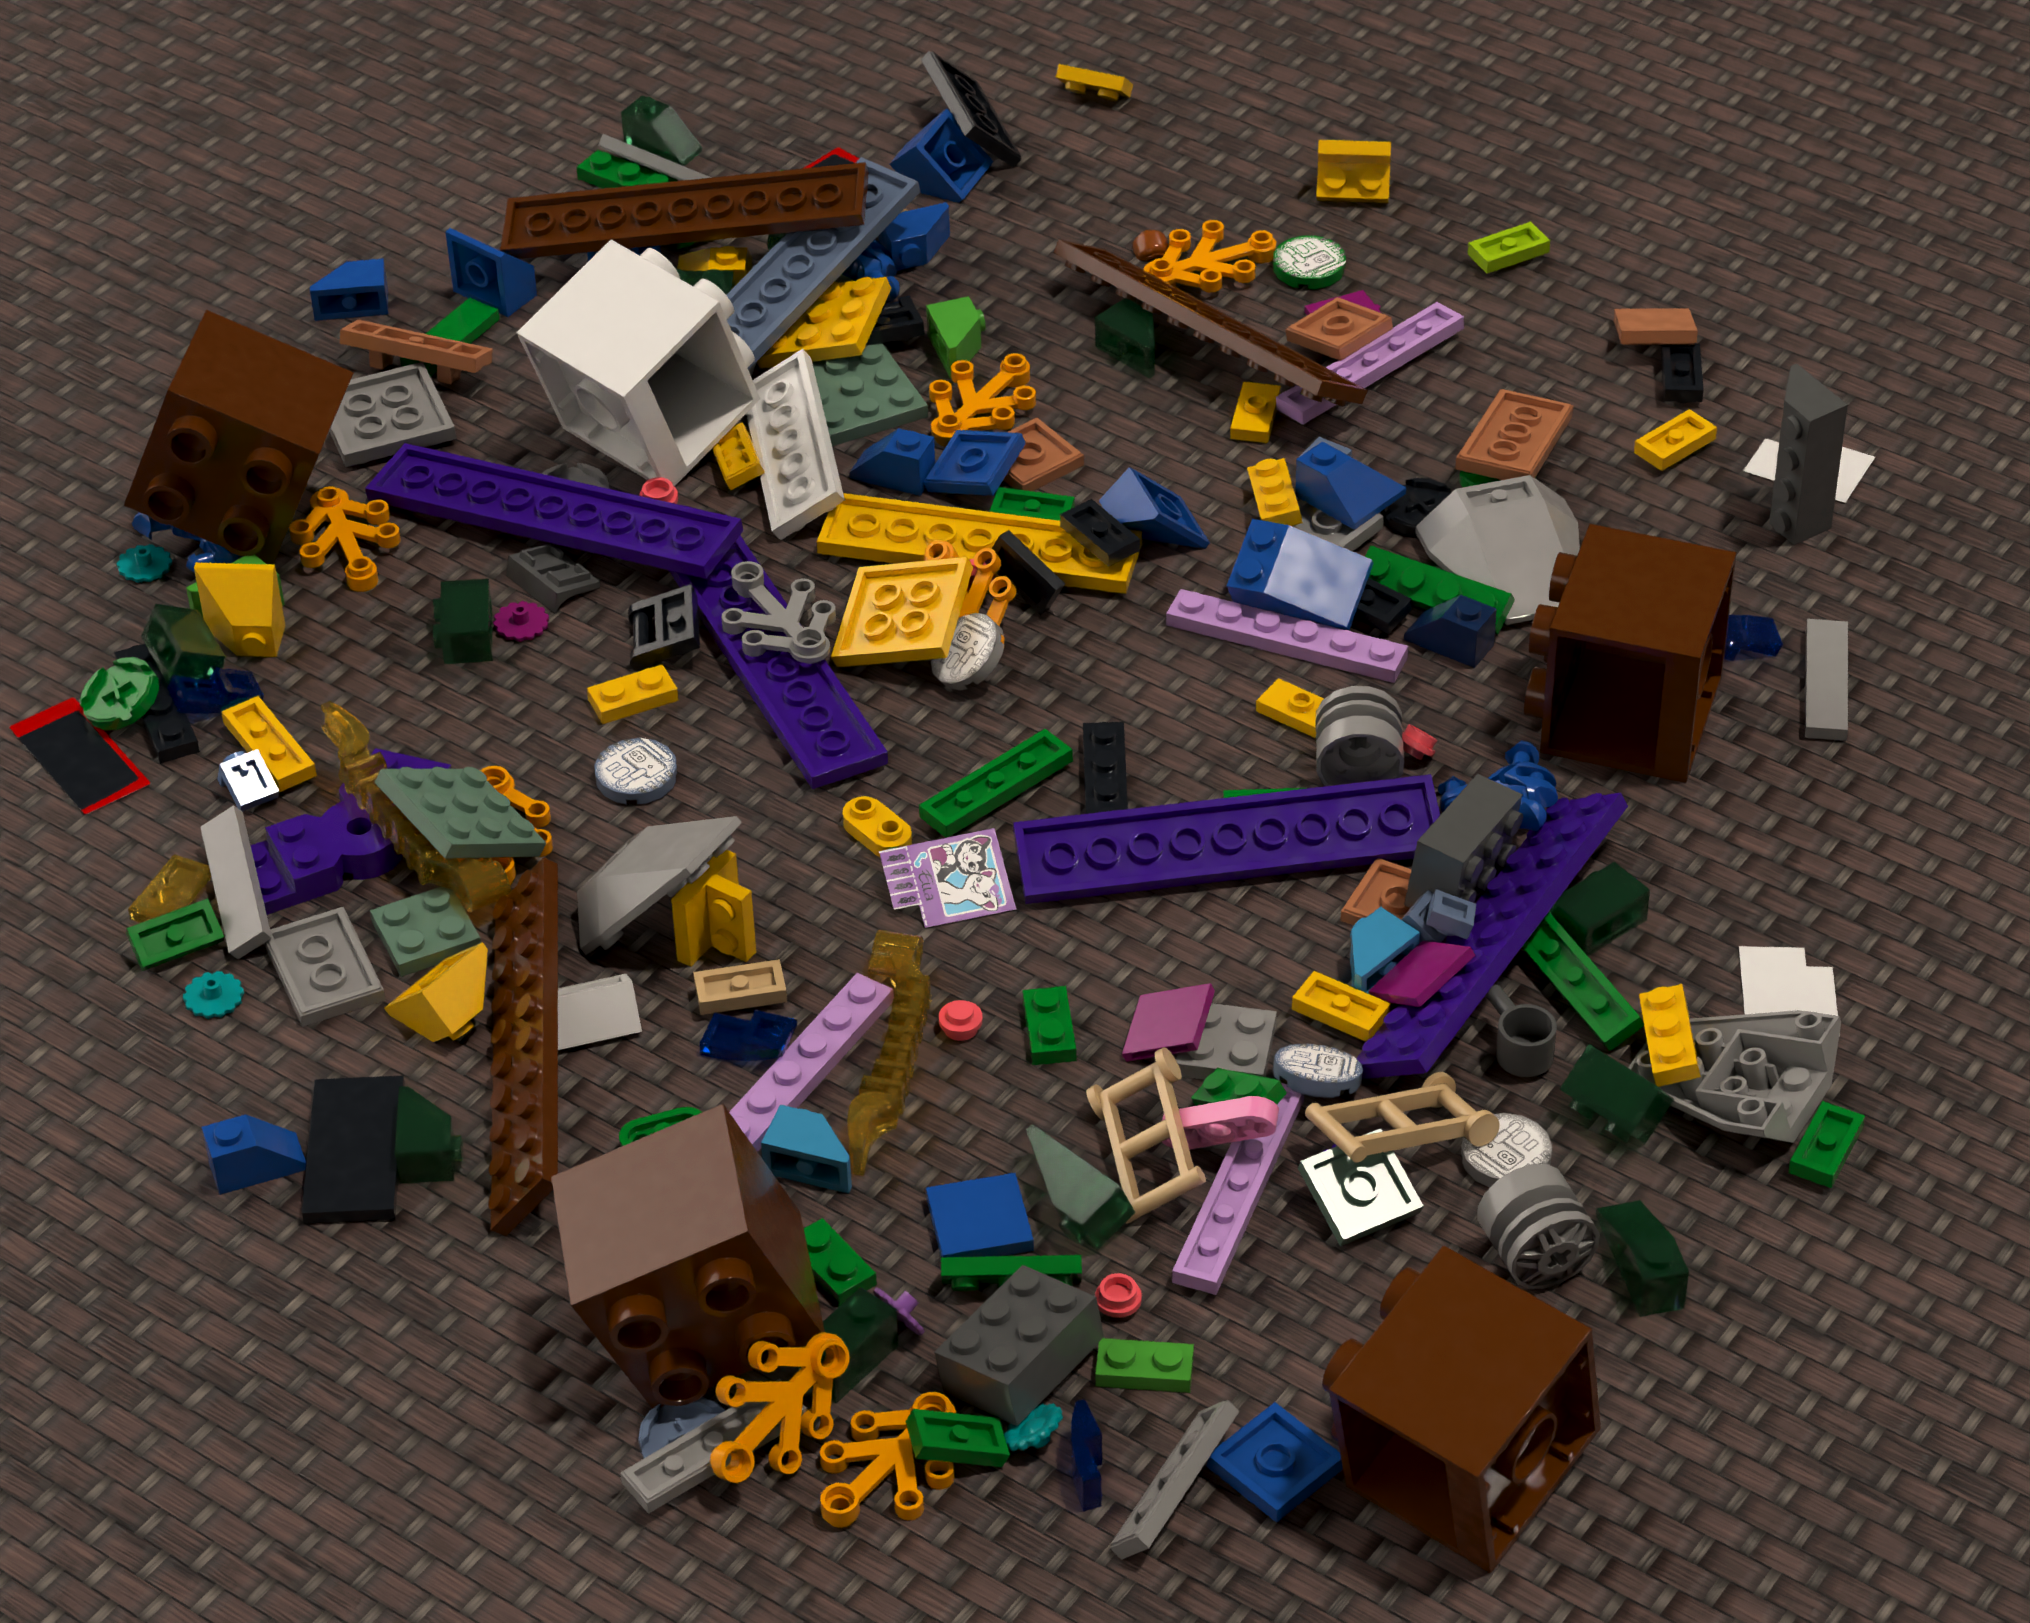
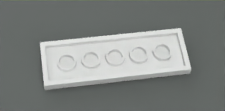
(793, 446)

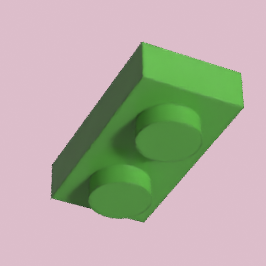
(1144, 1365)

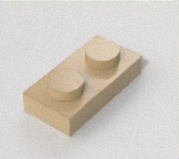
(740, 987)

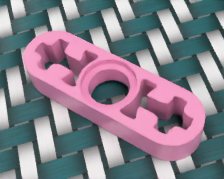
(1228, 1121)

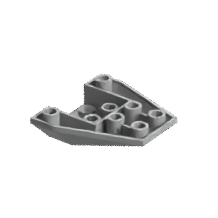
(1503, 538)
(645, 870)
(1756, 1071)

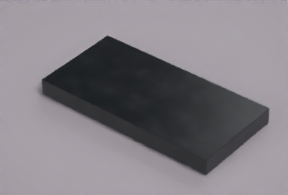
(971, 108)
(352, 1150)

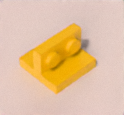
(1353, 171)
(714, 913)

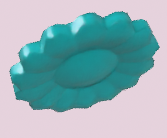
(144, 563)
(213, 994)
(1035, 1428)

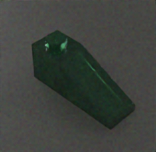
(1085, 1198)
(1645, 1257)

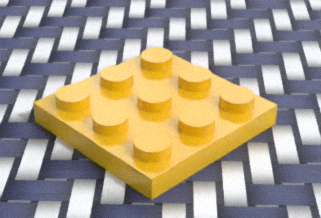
(834, 324)
(902, 612)

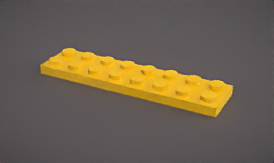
(903, 529)

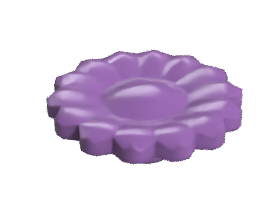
(903, 1306)

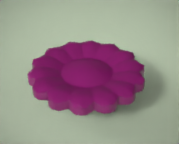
(521, 621)

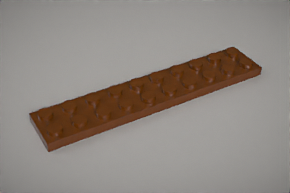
(686, 211)
(1210, 324)
(524, 1047)

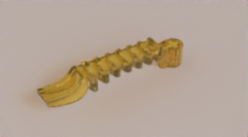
(472, 880)
(884, 1092)

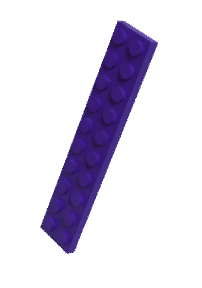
(555, 510)
(798, 699)
(1223, 838)
(1503, 922)

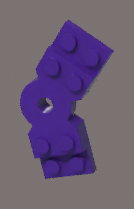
(311, 853)

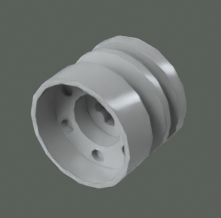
(1358, 736)
(1538, 1226)

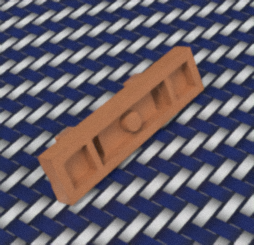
(387, 341)

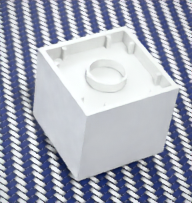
(641, 362)

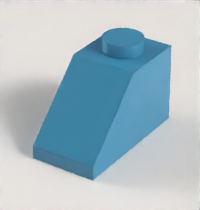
(1378, 946)
(806, 1150)

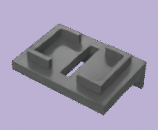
(549, 575)

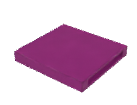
(1422, 973)
(1169, 1021)

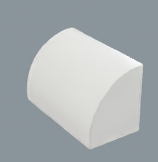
(597, 1011)

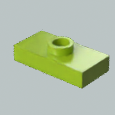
(1508, 247)

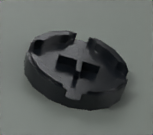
(1420, 499)

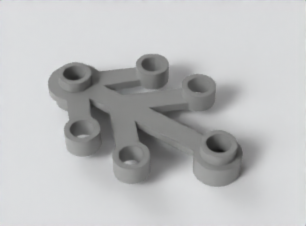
(804, 644)

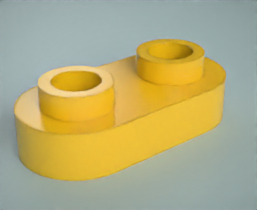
(875, 825)

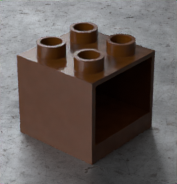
(237, 438)
(1631, 651)
(685, 1257)
(1463, 1405)

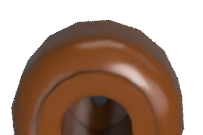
(1150, 245)

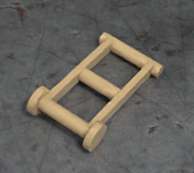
(1436, 1092)
(1104, 1104)

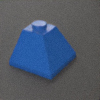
(942, 159)
(489, 274)
(1343, 486)
(1152, 509)

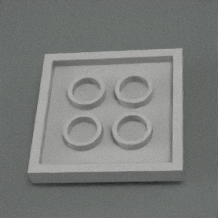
(386, 412)

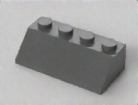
(1807, 458)

